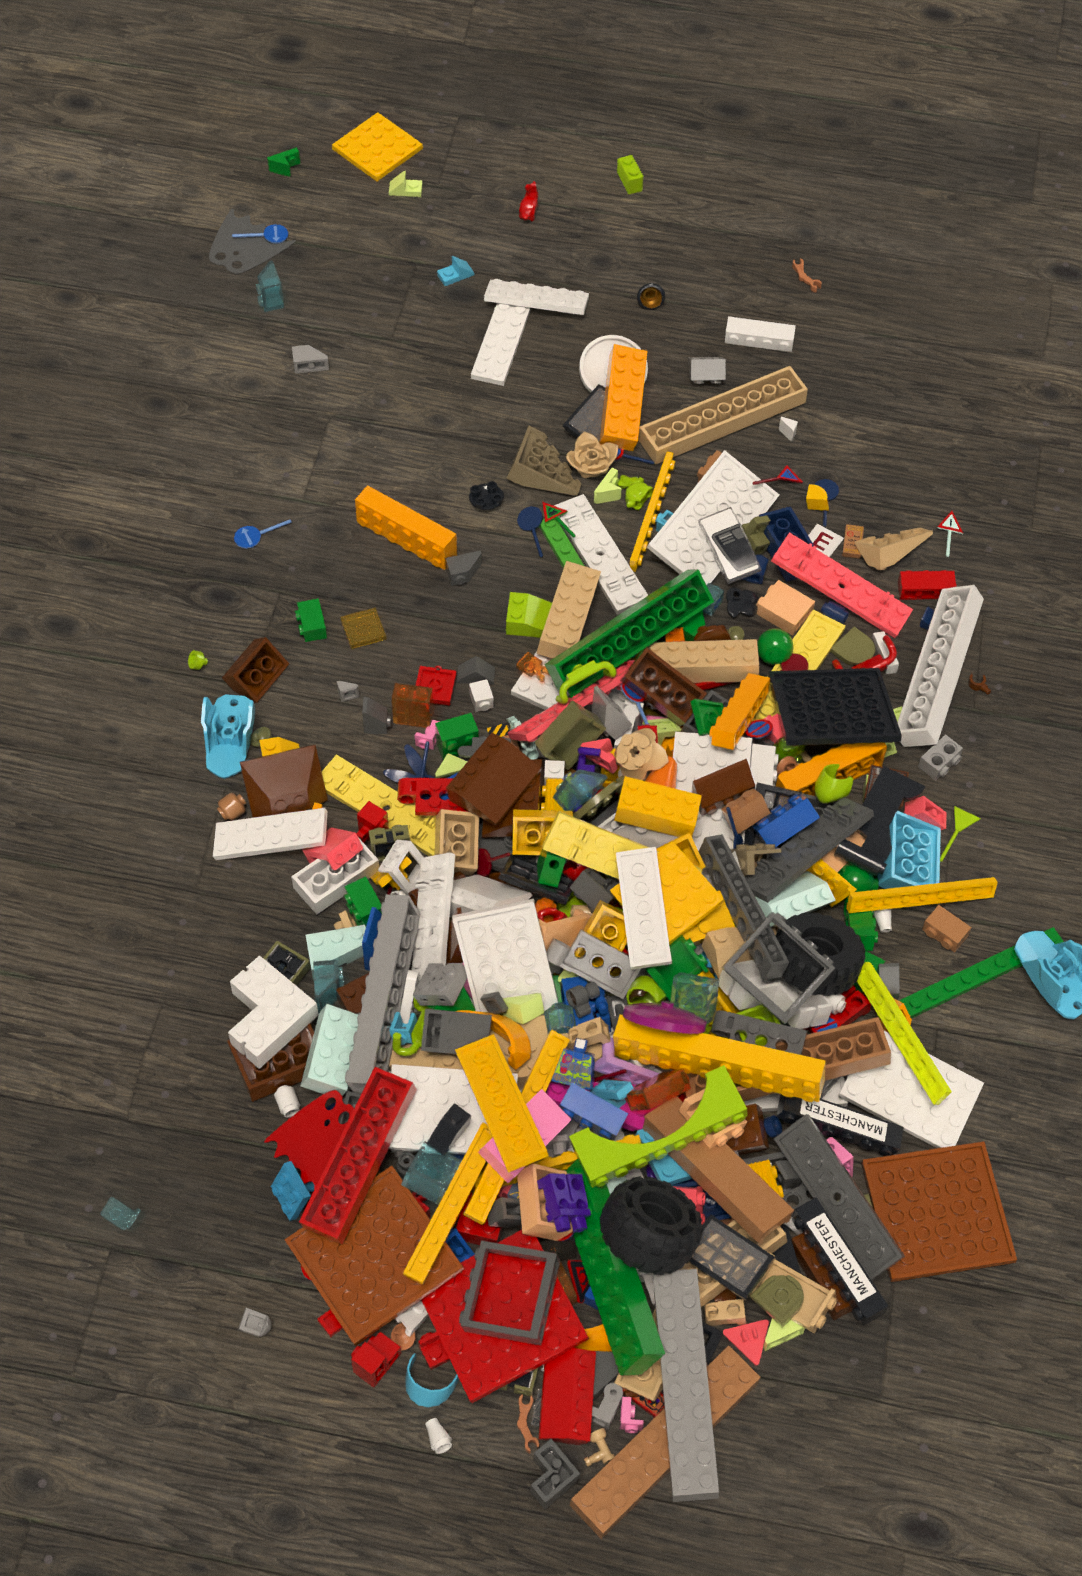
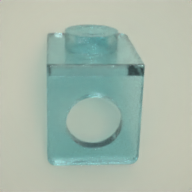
(119, 1213)

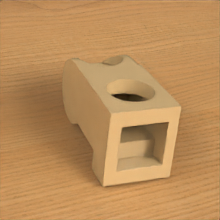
(592, 1030)
(725, 1312)

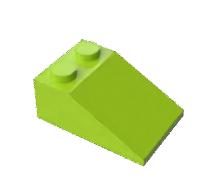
(526, 615)

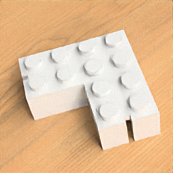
(277, 1011)
(813, 1012)

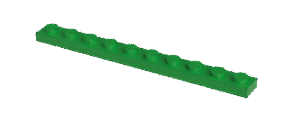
(967, 979)

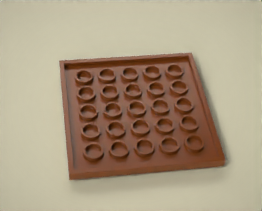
(940, 1210)
(365, 1273)

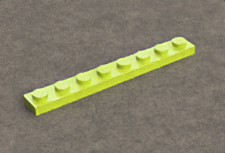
(903, 1034)

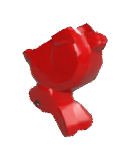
(529, 202)

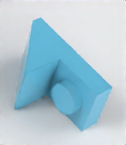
(457, 271)
(613, 1091)

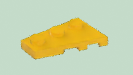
(837, 884)

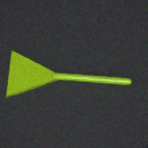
(962, 820)

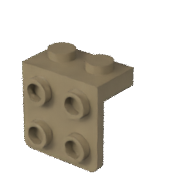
(746, 852)

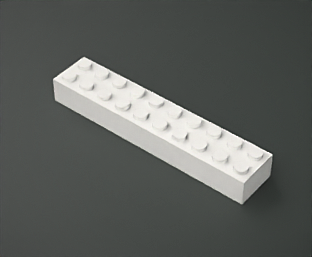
(939, 665)

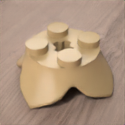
(591, 457)
(651, 754)

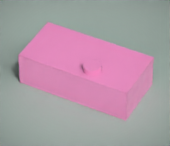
(549, 1121)

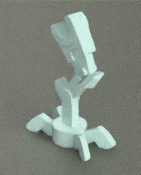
(530, 751)

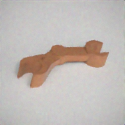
(802, 276)
(522, 1423)

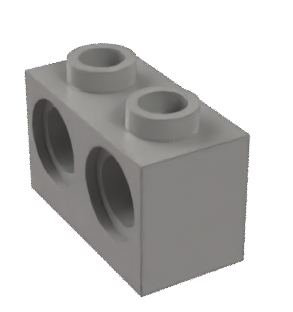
(938, 755)

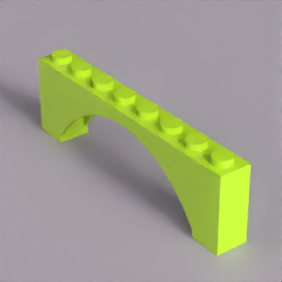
(610, 1159)

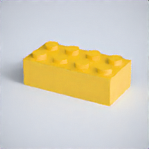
(657, 807)

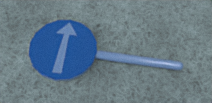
(273, 233)
(250, 536)

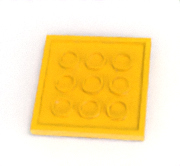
(377, 146)
(685, 892)

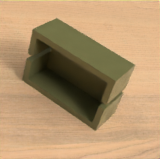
(568, 732)

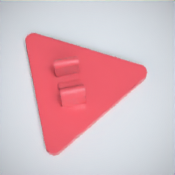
(749, 1339)

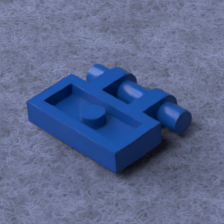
(602, 1007)

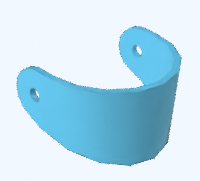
(424, 1396)

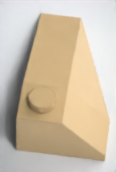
(890, 549)
(722, 944)

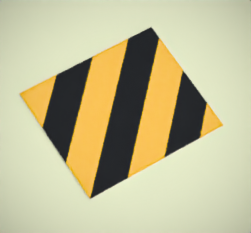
(500, 730)

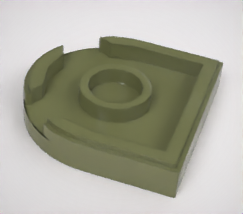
(854, 647)
(780, 1298)

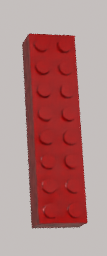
(358, 1155)

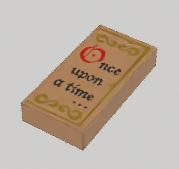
(852, 534)

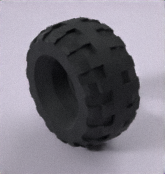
(651, 1225)

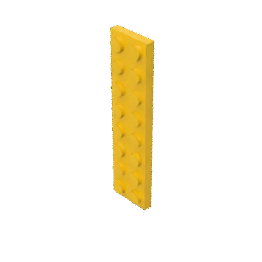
(501, 1103)

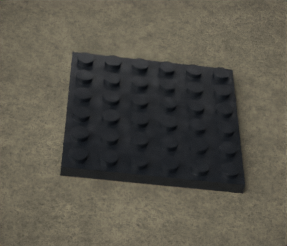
(834, 706)

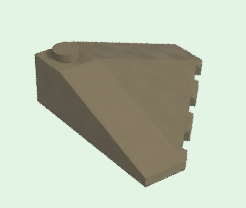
(539, 466)

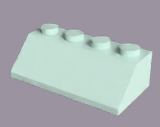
(801, 896)

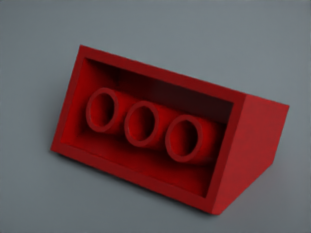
(568, 1397)

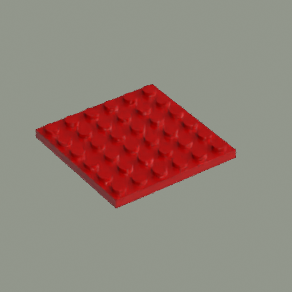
(507, 1300)

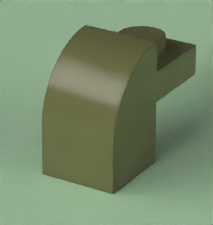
(755, 534)

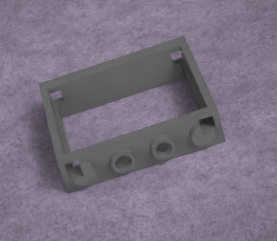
(809, 947)
(543, 1303)

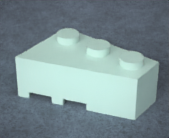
(337, 944)

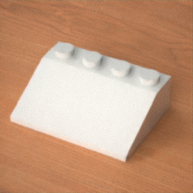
(482, 892)

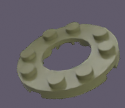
(601, 799)

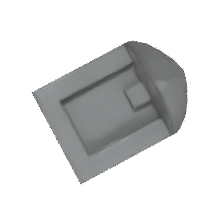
(255, 1323)

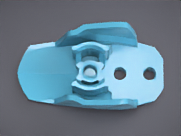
(226, 741)
(1053, 970)

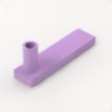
(610, 1064)

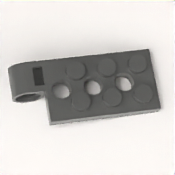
(729, 1024)

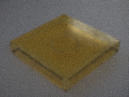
(363, 628)

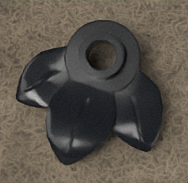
(742, 604)

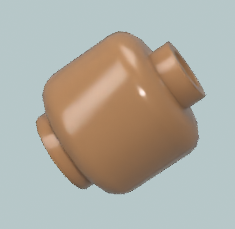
(231, 806)

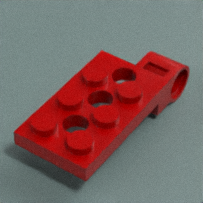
(412, 789)

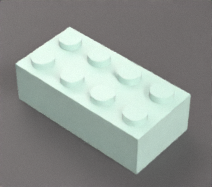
(330, 1051)

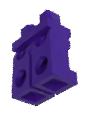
(565, 1201)

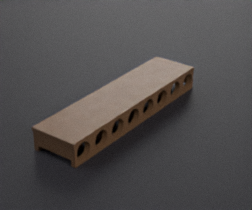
(722, 1176)

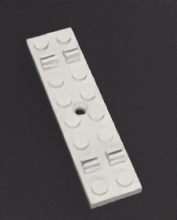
(591, 538)
(434, 908)

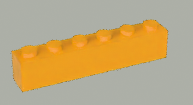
(740, 711)

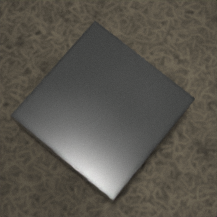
(494, 1003)

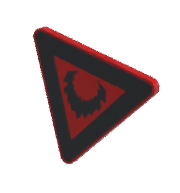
(579, 1279)

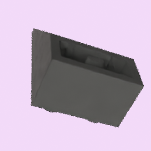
(452, 1029)

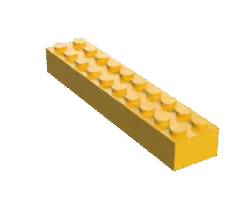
(701, 1053)

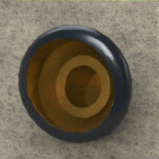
(651, 296)

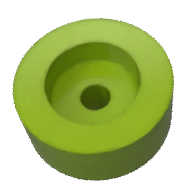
(196, 660)

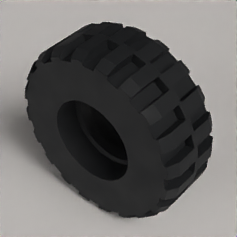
(832, 939)

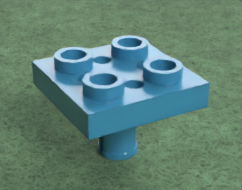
(291, 1190)

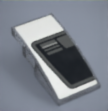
(729, 545)

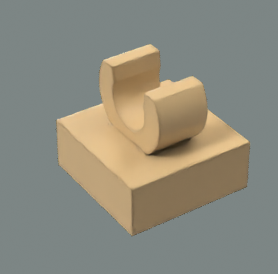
(346, 921)

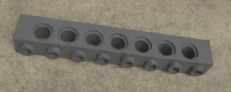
(743, 906)

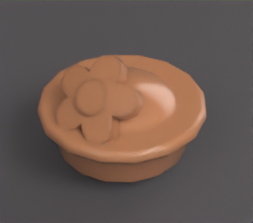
(786, 764)
(401, 1338)

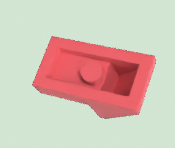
(606, 759)

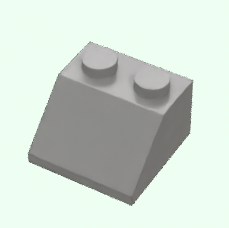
(707, 369)
(609, 714)

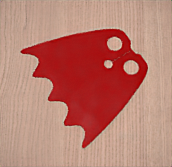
(307, 1138)

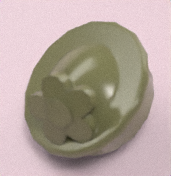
(736, 633)
(260, 734)

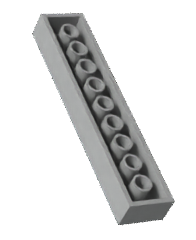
(383, 989)
(685, 1387)

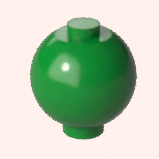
(775, 646)
(859, 878)

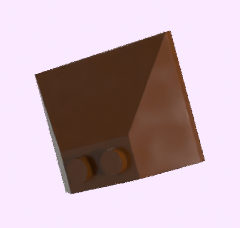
(284, 782)

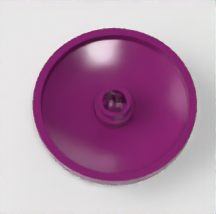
(664, 1017)

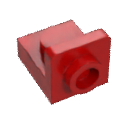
(433, 1350)

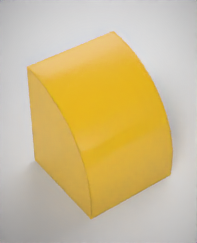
(817, 498)

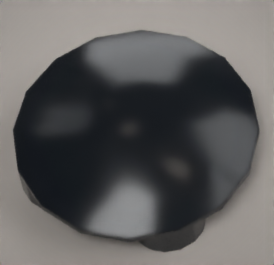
(486, 496)

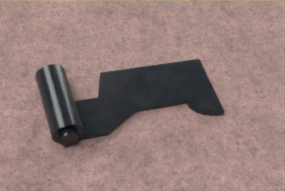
(884, 800)

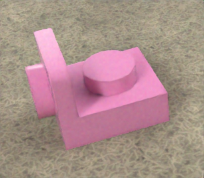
(430, 735)
(628, 1412)

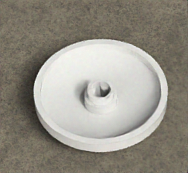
(595, 359)

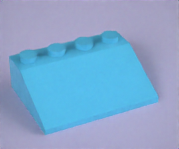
(913, 854)

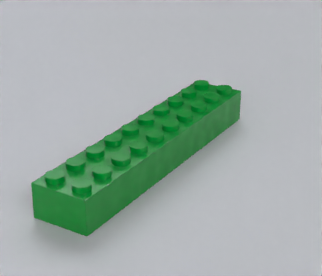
(634, 629)
(616, 1291)

